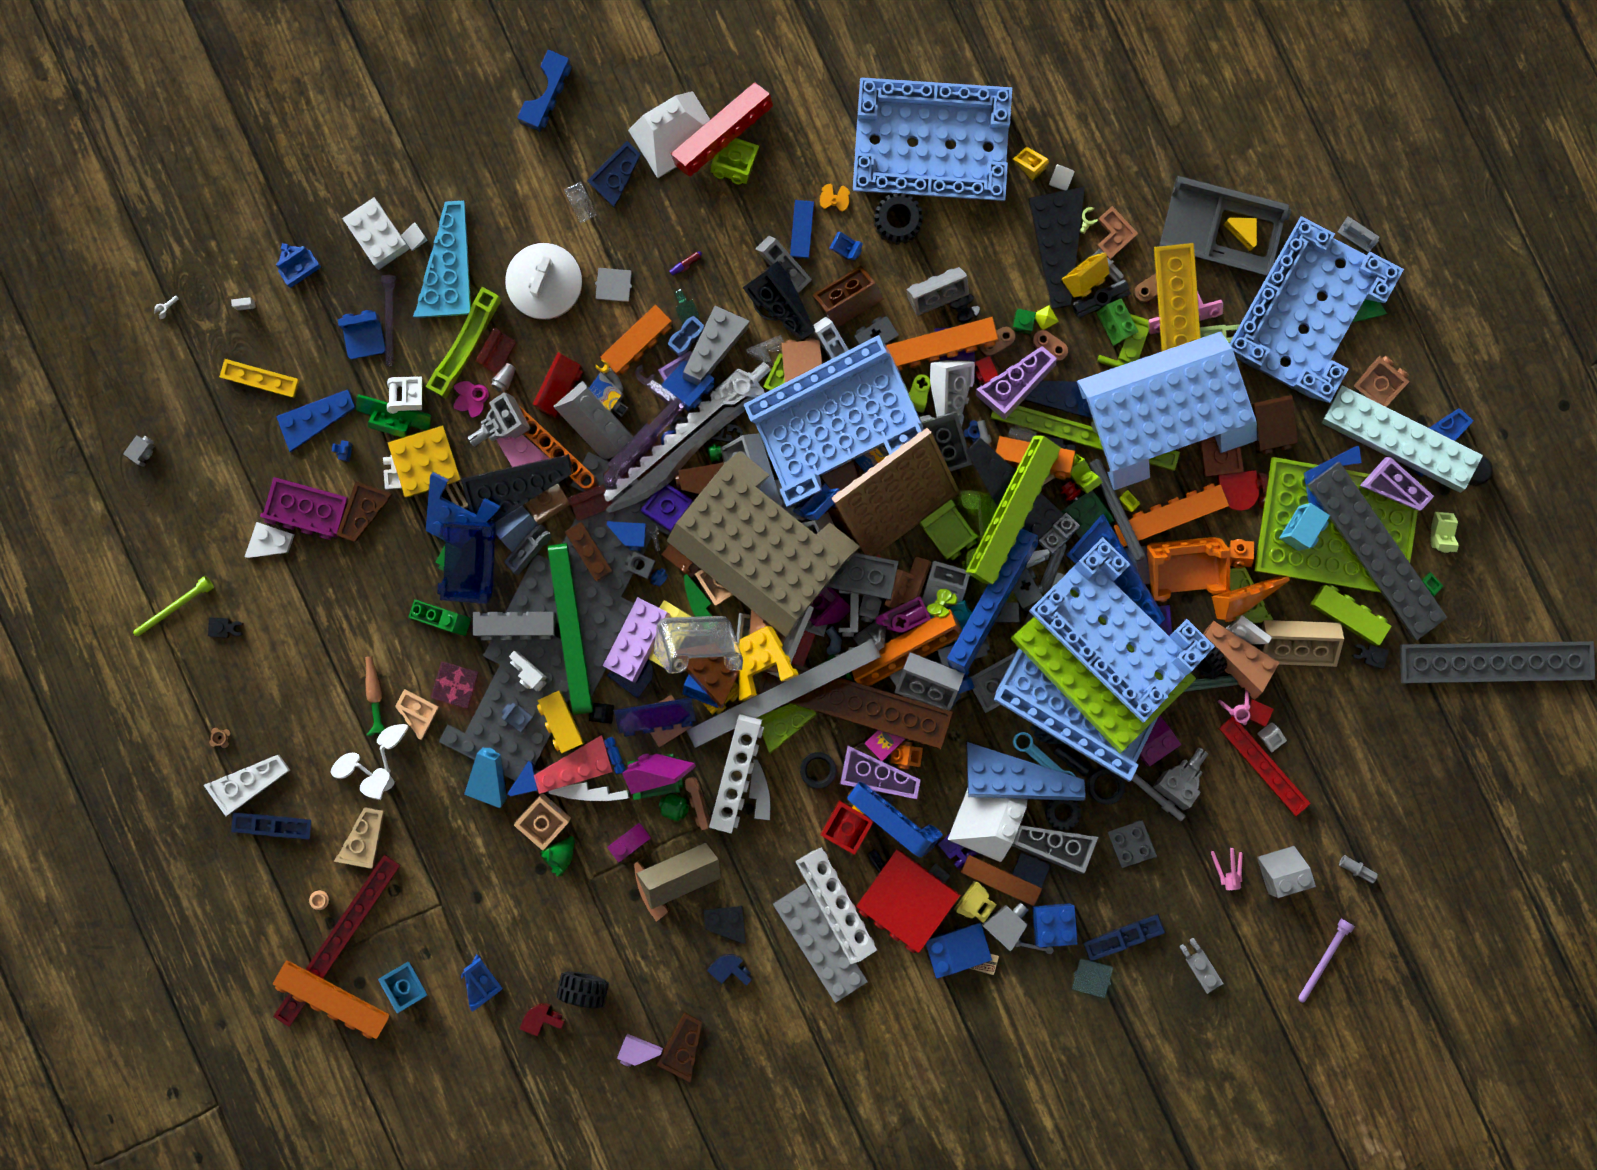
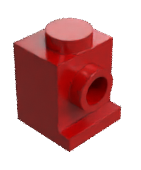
(985, 370)

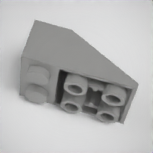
(944, 577)

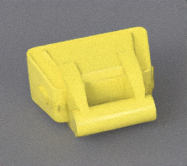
(973, 901)

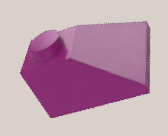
(828, 608)

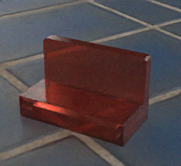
(495, 351)
(589, 502)

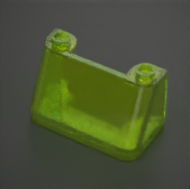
(978, 503)

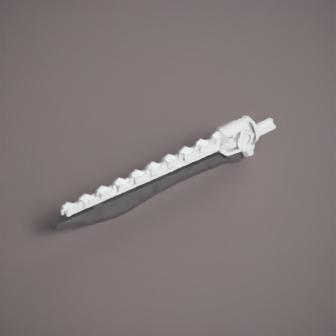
(733, 389)

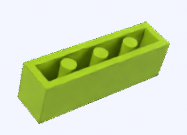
(1350, 615)

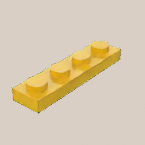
(259, 378)

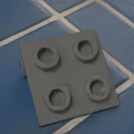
(1132, 844)

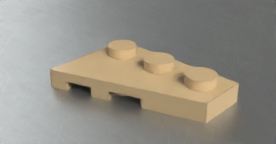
(363, 840)

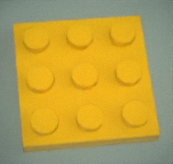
(419, 457)

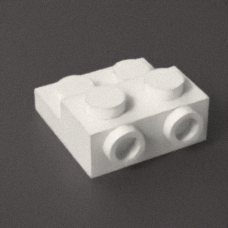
(530, 675)

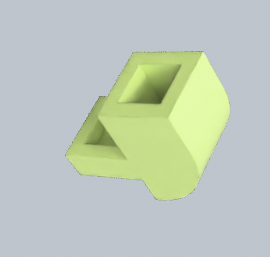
(1443, 532)

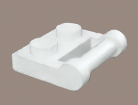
(410, 394)

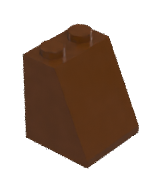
(1275, 425)
(694, 480)

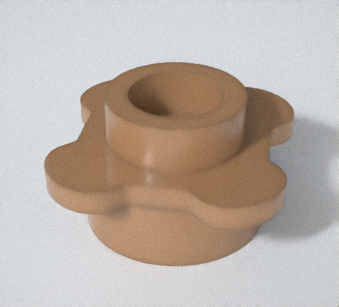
(214, 737)

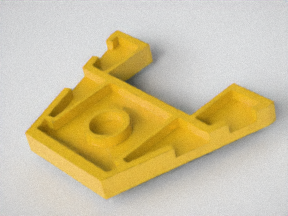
(759, 653)

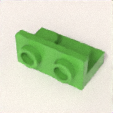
(1117, 321)

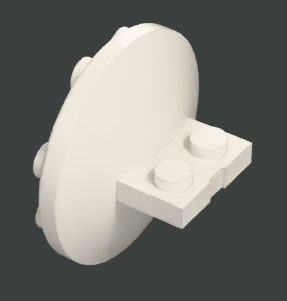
(543, 281)

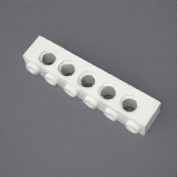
(744, 726)
(827, 901)

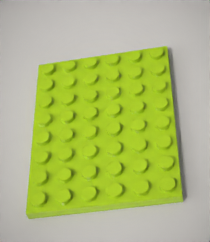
(1331, 558)
(1084, 689)

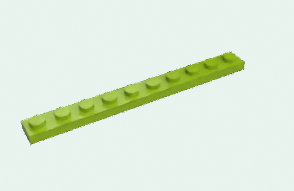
(1072, 432)

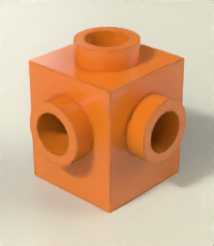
(1241, 553)
(902, 755)

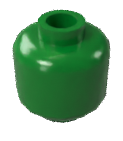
(673, 807)

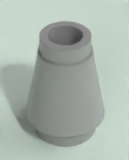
(503, 378)

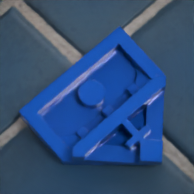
(296, 264)

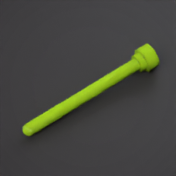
(203, 585)

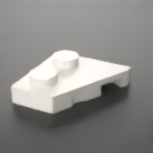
(1248, 631)

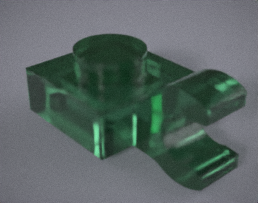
(686, 308)

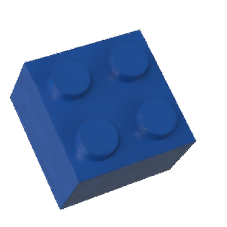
(1054, 925)

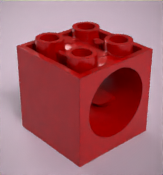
(846, 827)

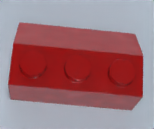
(557, 384)

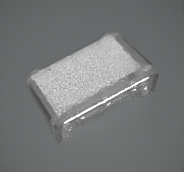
(696, 637)

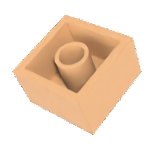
(542, 821)

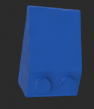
(958, 950)

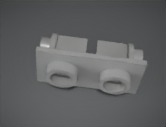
(1358, 234)

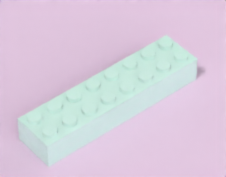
(1402, 439)

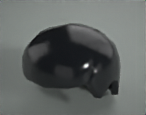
(1482, 473)

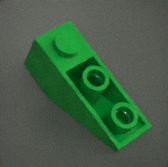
(440, 617)

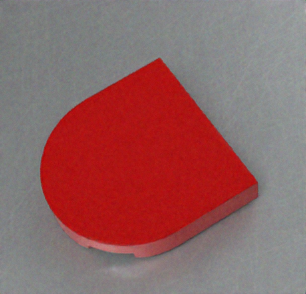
(1239, 489)

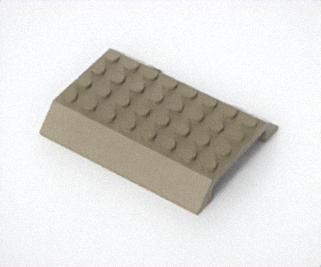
(758, 546)

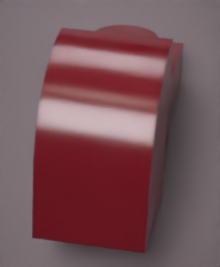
(537, 1015)

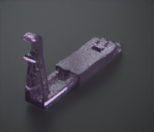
(647, 435)

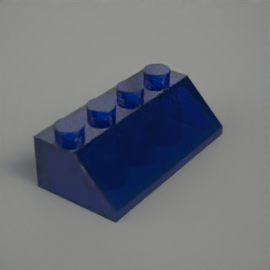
(655, 716)

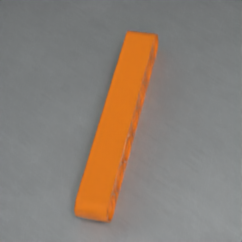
(555, 447)

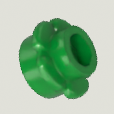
(714, 453)

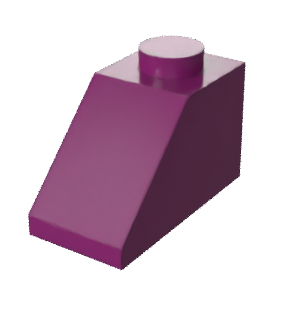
(629, 842)

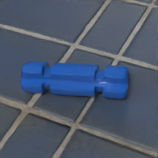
(614, 755)

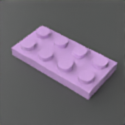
(635, 640)

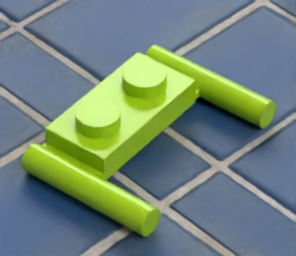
(1132, 345)

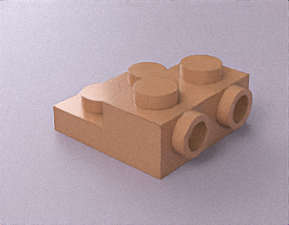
(1382, 381)

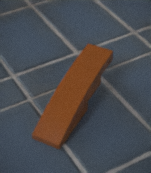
(1001, 880)

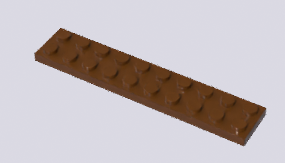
(872, 709)

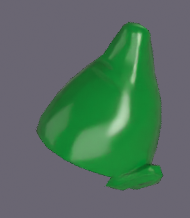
(559, 855)

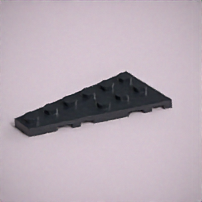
(1057, 233)
(997, 476)
(515, 485)

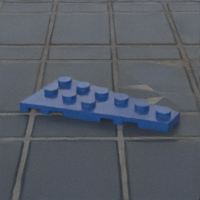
(1129, 580)

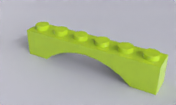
(469, 336)

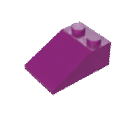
(1159, 743)
(655, 772)

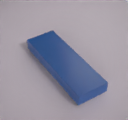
(801, 229)

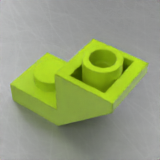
(1083, 475)

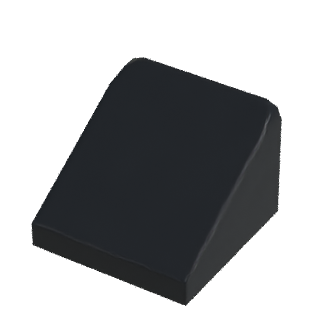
(602, 713)

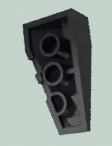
(778, 296)

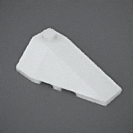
(950, 386)

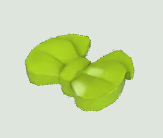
(938, 608)

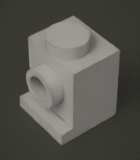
(140, 450)

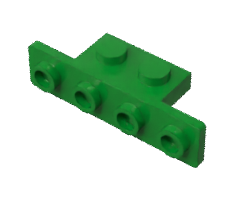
(391, 423)

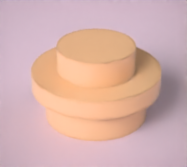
(319, 900)

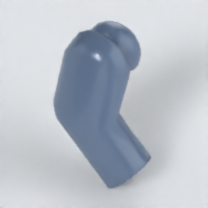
(836, 641)

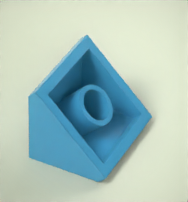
(402, 987)

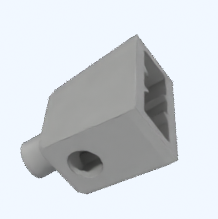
(1007, 925)

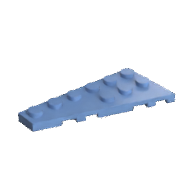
(1005, 776)

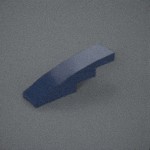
(271, 825)
(1124, 937)

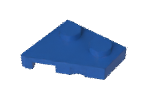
(480, 984)

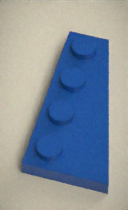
(305, 422)
(1451, 426)

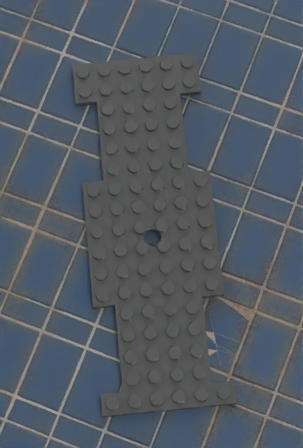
(601, 619)

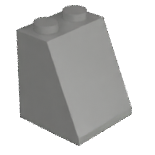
(1285, 872)

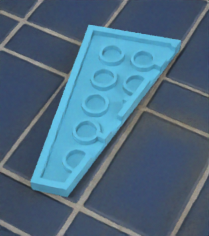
(447, 273)

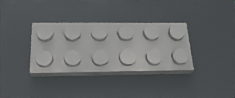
(819, 943)

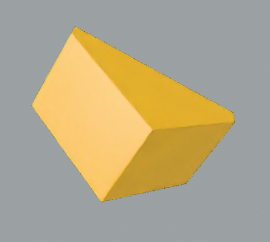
(1031, 162)
(1244, 230)

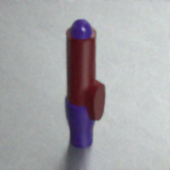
(685, 264)

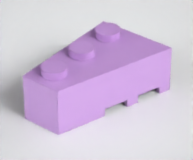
(1397, 484)

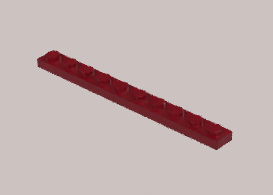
(342, 932)

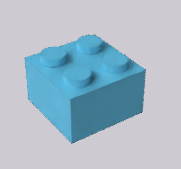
(1305, 527)

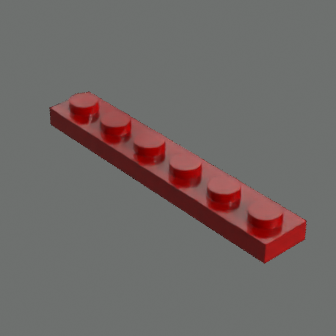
(1264, 766)

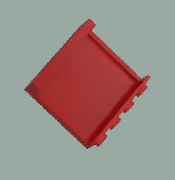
(907, 901)

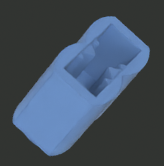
(682, 340)

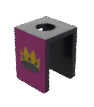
(882, 744)

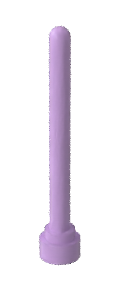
(1343, 928)

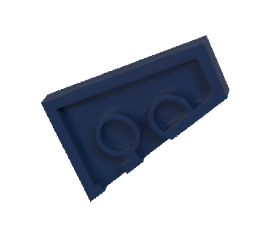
(615, 173)

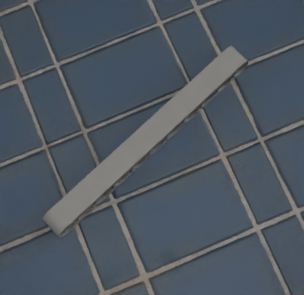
(785, 692)

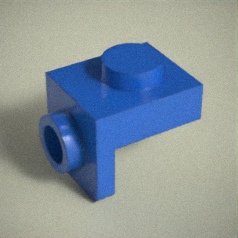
(846, 246)

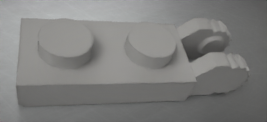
(1201, 967)

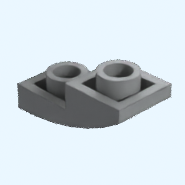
(1059, 533)

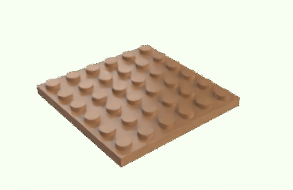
(896, 494)

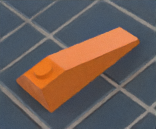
(1239, 601)

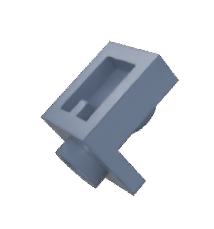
(516, 716)

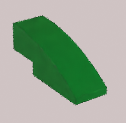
(697, 600)

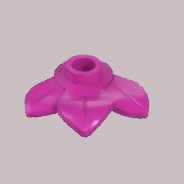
(468, 399)

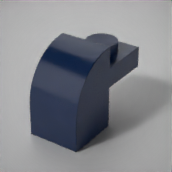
(728, 964)

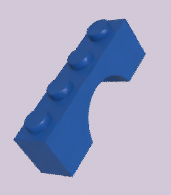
(535, 112)

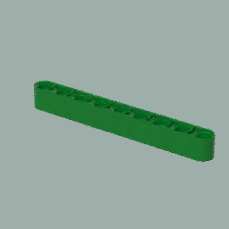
(570, 629)

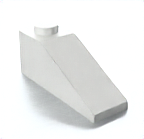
(829, 338)

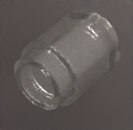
(1021, 433)

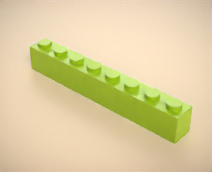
(1013, 509)

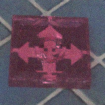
(454, 685)

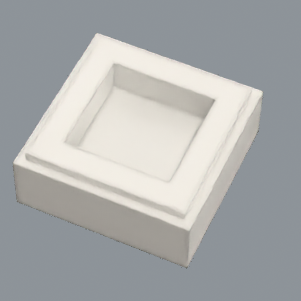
(243, 303)

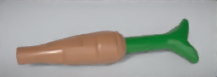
(373, 695)

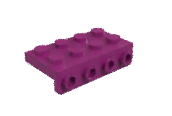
(304, 508)

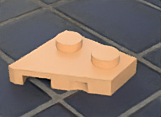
(417, 712)

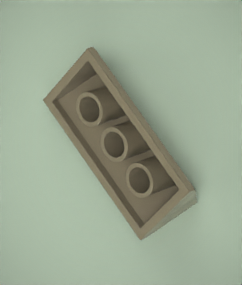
(679, 875)

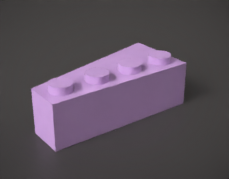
(1011, 387)
(877, 775)

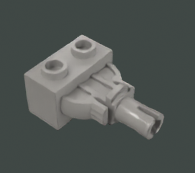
(502, 421)
(1180, 782)

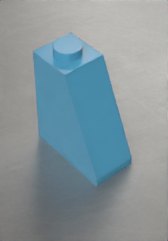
(487, 778)

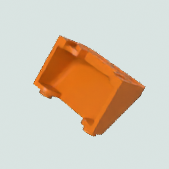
(1188, 566)

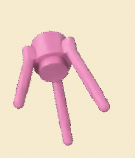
(1240, 712)
(1232, 879)

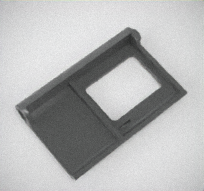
(1196, 217)

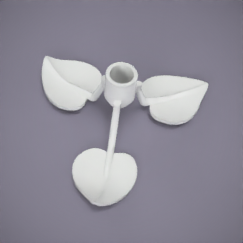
(380, 780)

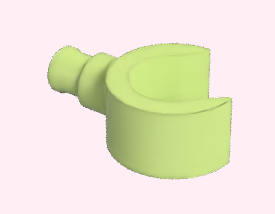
(1085, 223)

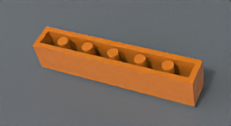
(944, 343)
(1175, 513)
(919, 641)
(330, 999)

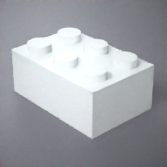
(376, 233)

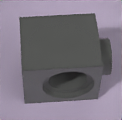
(648, 568)

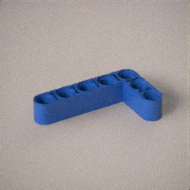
(894, 822)

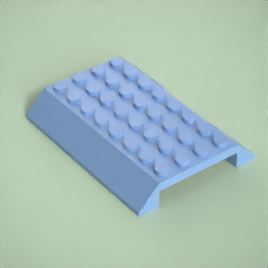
(1169, 405)
(834, 417)
(1039, 701)

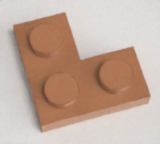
(1120, 232)

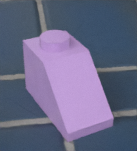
(637, 1051)

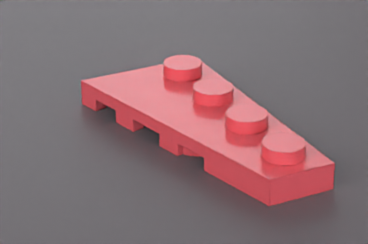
(582, 764)

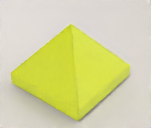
(1046, 318)
(1128, 501)

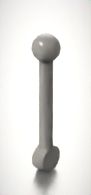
(1049, 950)

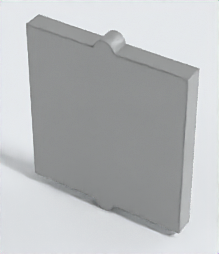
(613, 284)

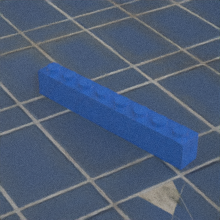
(991, 603)

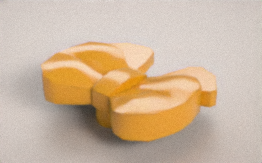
(841, 200)

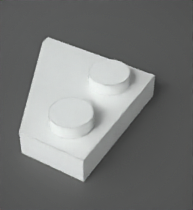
(268, 541)

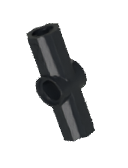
(1111, 293)

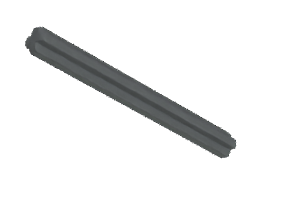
(1118, 511)

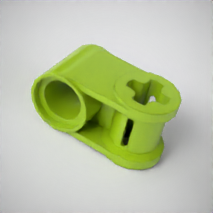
(918, 395)

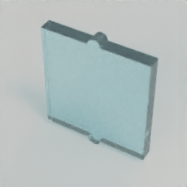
(1092, 978)

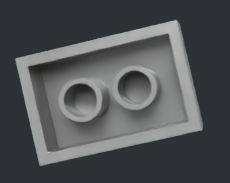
(929, 682)

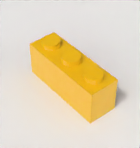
(560, 722)

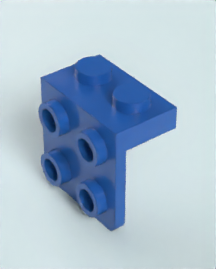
(362, 334)
(686, 391)

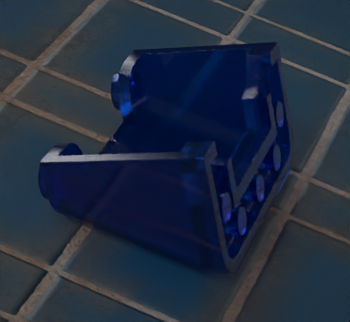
(468, 561)

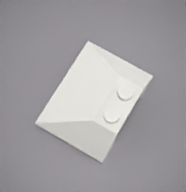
(666, 129)
(988, 824)

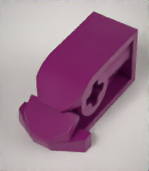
(911, 612)

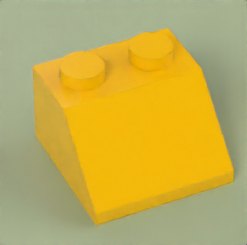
(1086, 275)

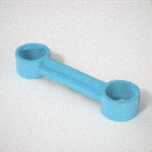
(1039, 756)

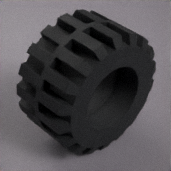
(904, 204)
(582, 990)

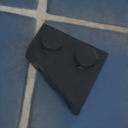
(726, 922)

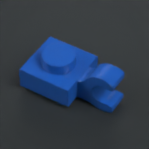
(343, 451)

